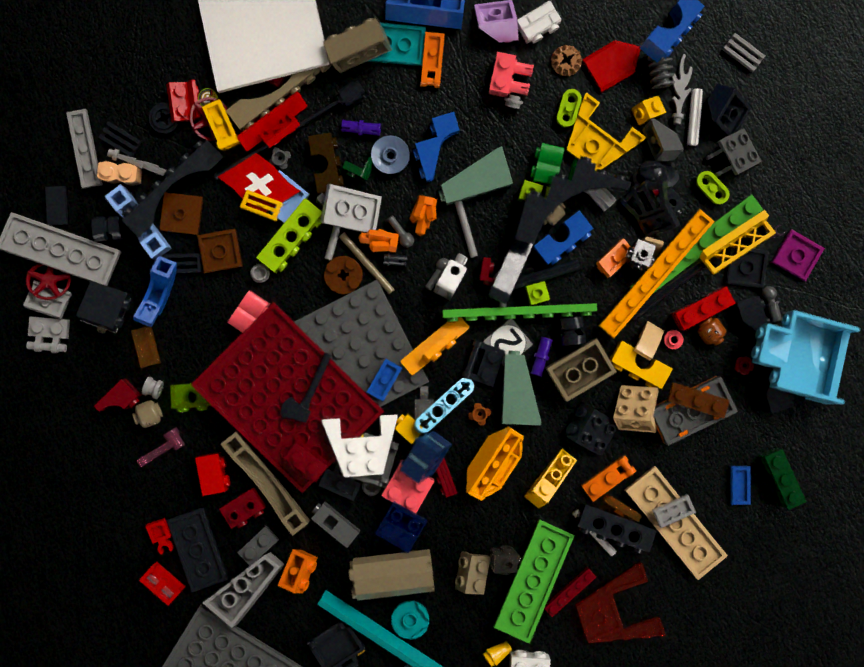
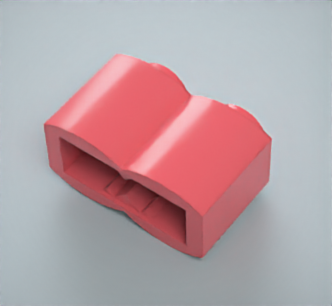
(248, 311)

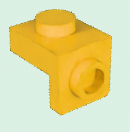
(648, 110)

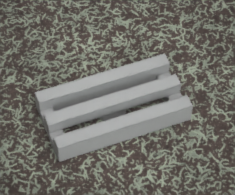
(749, 47)

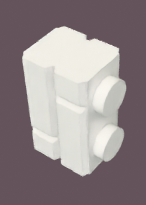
(538, 22)

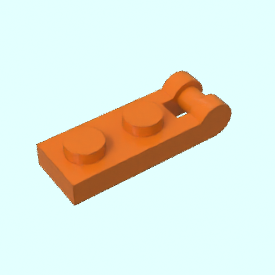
(432, 58)
(608, 478)

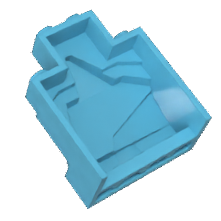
(804, 355)

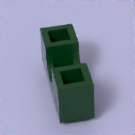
(784, 478)

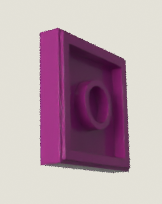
(797, 255)

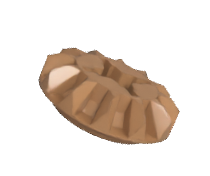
(565, 69)

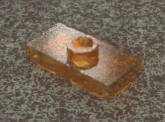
(145, 346)
(621, 508)

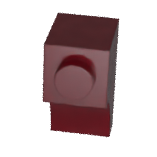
(122, 395)

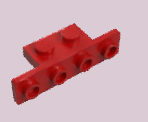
(274, 124)

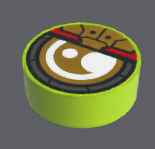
(207, 93)

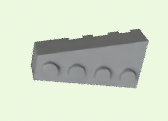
(242, 592)

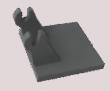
(738, 151)

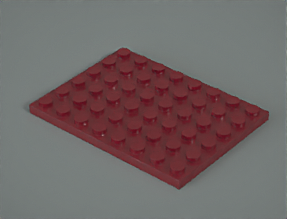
(264, 370)

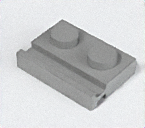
(49, 307)

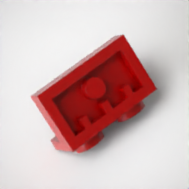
(181, 99)

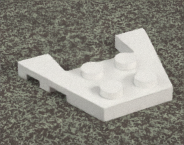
(363, 454)

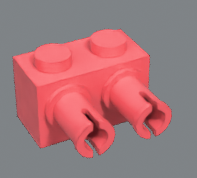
(502, 80)

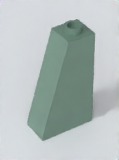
(478, 179)
(518, 395)

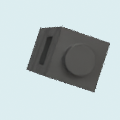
(335, 524)

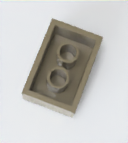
(357, 45)
(580, 370)

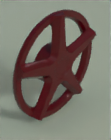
(204, 121)
(47, 281)

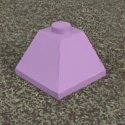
(498, 20)

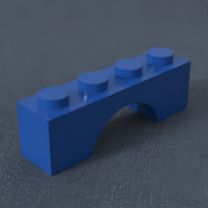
(661, 39)

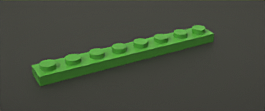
(731, 220)
(511, 312)

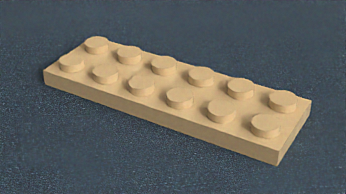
(685, 536)

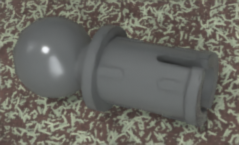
(769, 293)

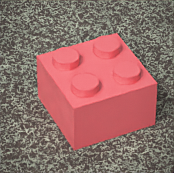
(406, 491)

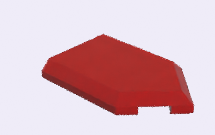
(612, 63)

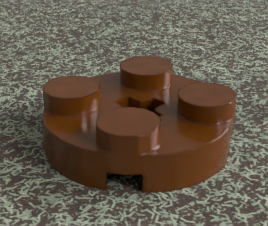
(352, 281)

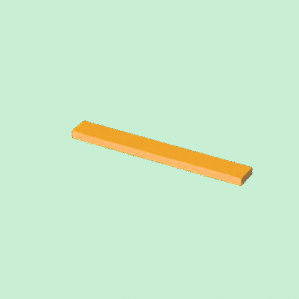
(656, 274)

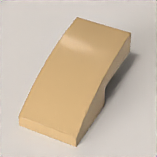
(648, 340)

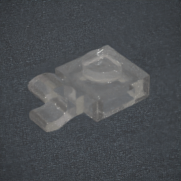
(424, 403)

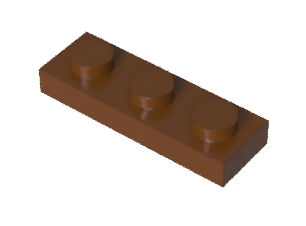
(698, 400)

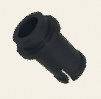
(393, 260)

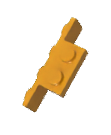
(434, 345)

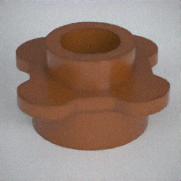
(474, 414)

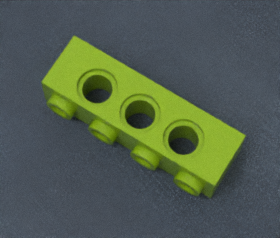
(268, 256)

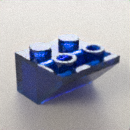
(401, 527)

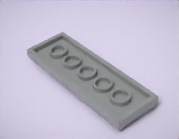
(58, 249)

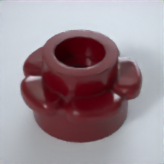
(739, 365)

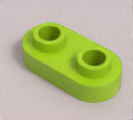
(568, 108)
(714, 185)

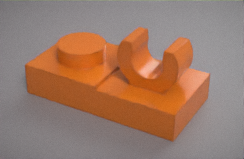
(613, 258)

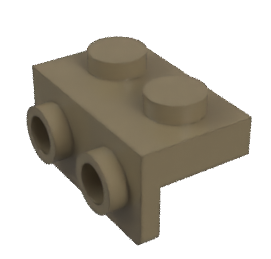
(472, 573)

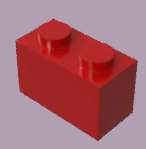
(212, 473)

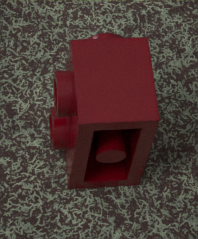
(305, 460)
(242, 508)

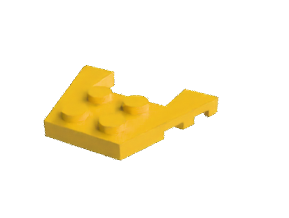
(595, 143)

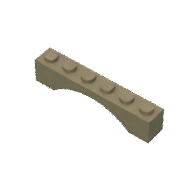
(248, 111)
(279, 498)

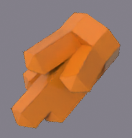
(423, 213)
(380, 240)

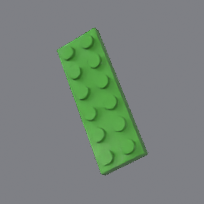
(533, 581)

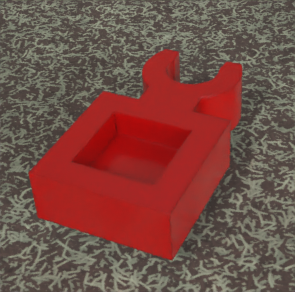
(160, 533)

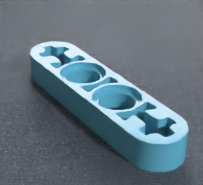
(443, 405)

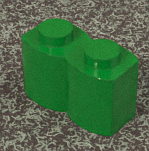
(548, 163)

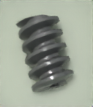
(660, 73)

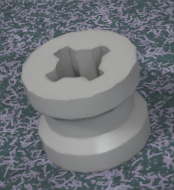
(152, 387)

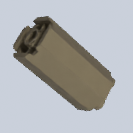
(391, 575)

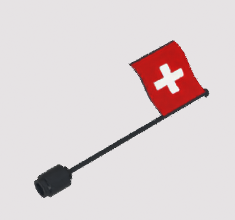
(262, 177)

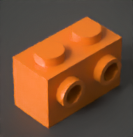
(298, 571)

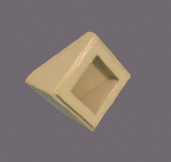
(658, 243)

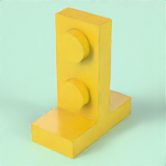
(221, 125)

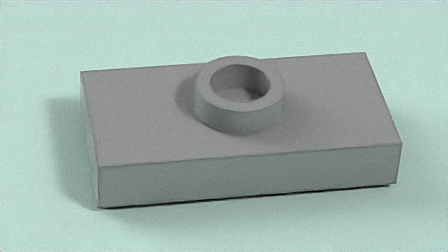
(674, 511)

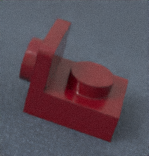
(486, 269)

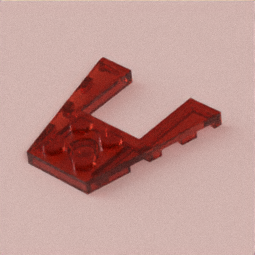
(601, 617)

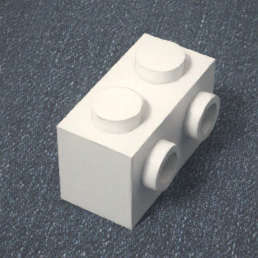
(525, 659)

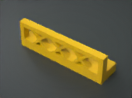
(734, 236)

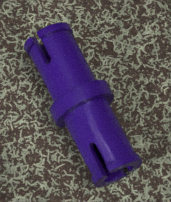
(361, 127)
(541, 356)

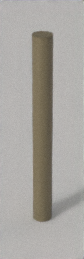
(367, 264)

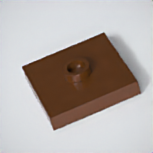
(181, 213)
(219, 251)

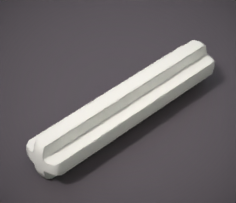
(694, 117)

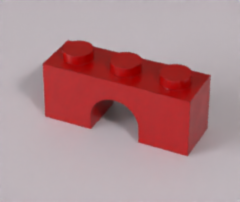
(703, 308)

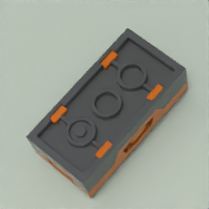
(678, 421)

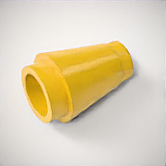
(497, 653)

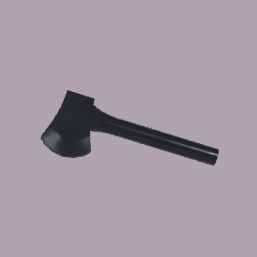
(301, 411)

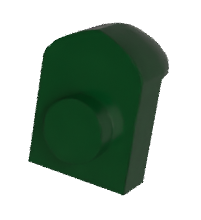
(353, 170)

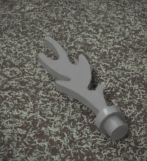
(679, 88)
(141, 164)

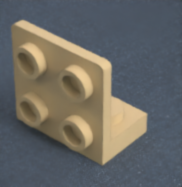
(636, 409)

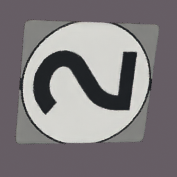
(509, 338)

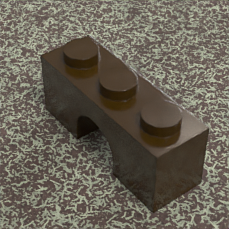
(324, 146)

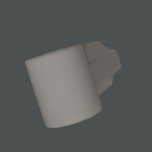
(602, 197)

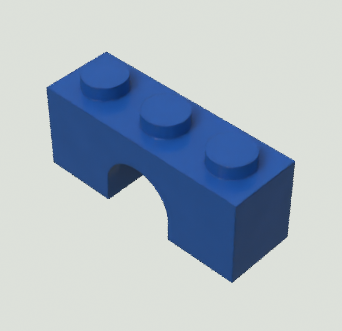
(577, 229)

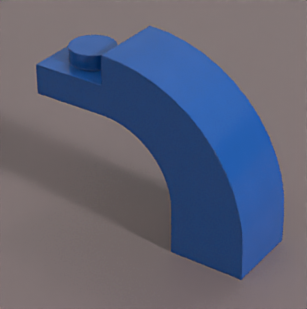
(161, 283)

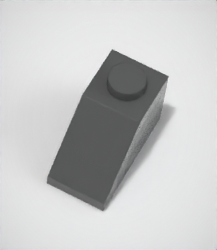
(662, 141)

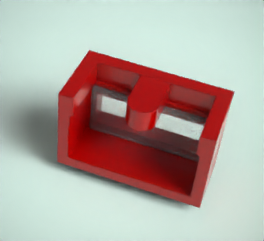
(162, 583)

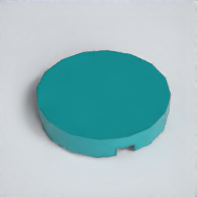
(410, 619)

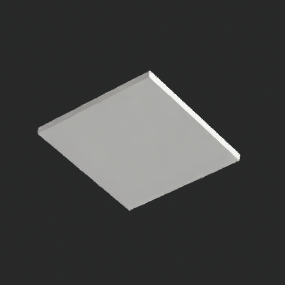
(261, 40)

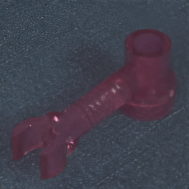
(173, 441)

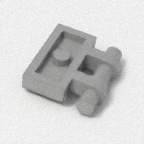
(51, 328)

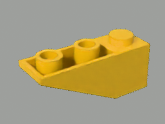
(550, 479)

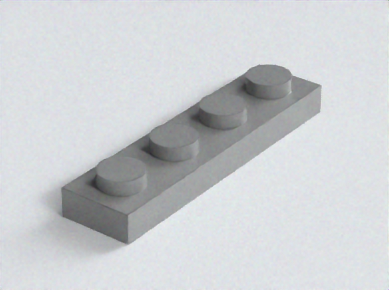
(84, 148)

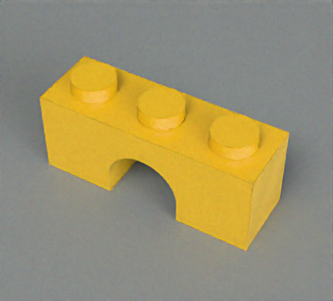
(654, 375)

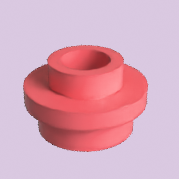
(667, 339)

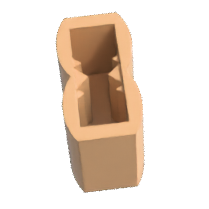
(119, 173)

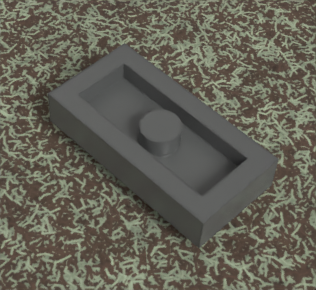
(258, 545)

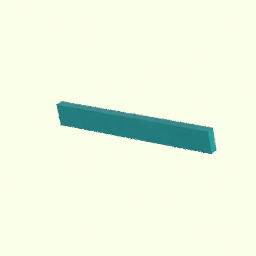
(375, 631)

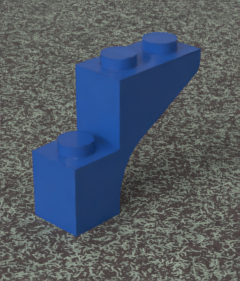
(428, 150)

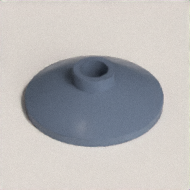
(383, 147)

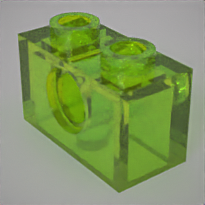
(180, 399)

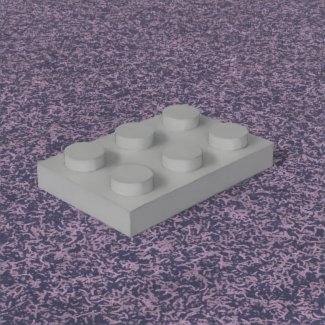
(350, 209)

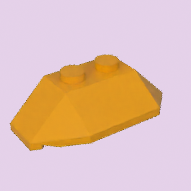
(494, 463)

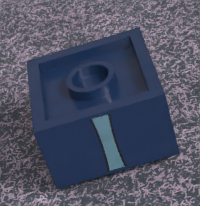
(425, 456)

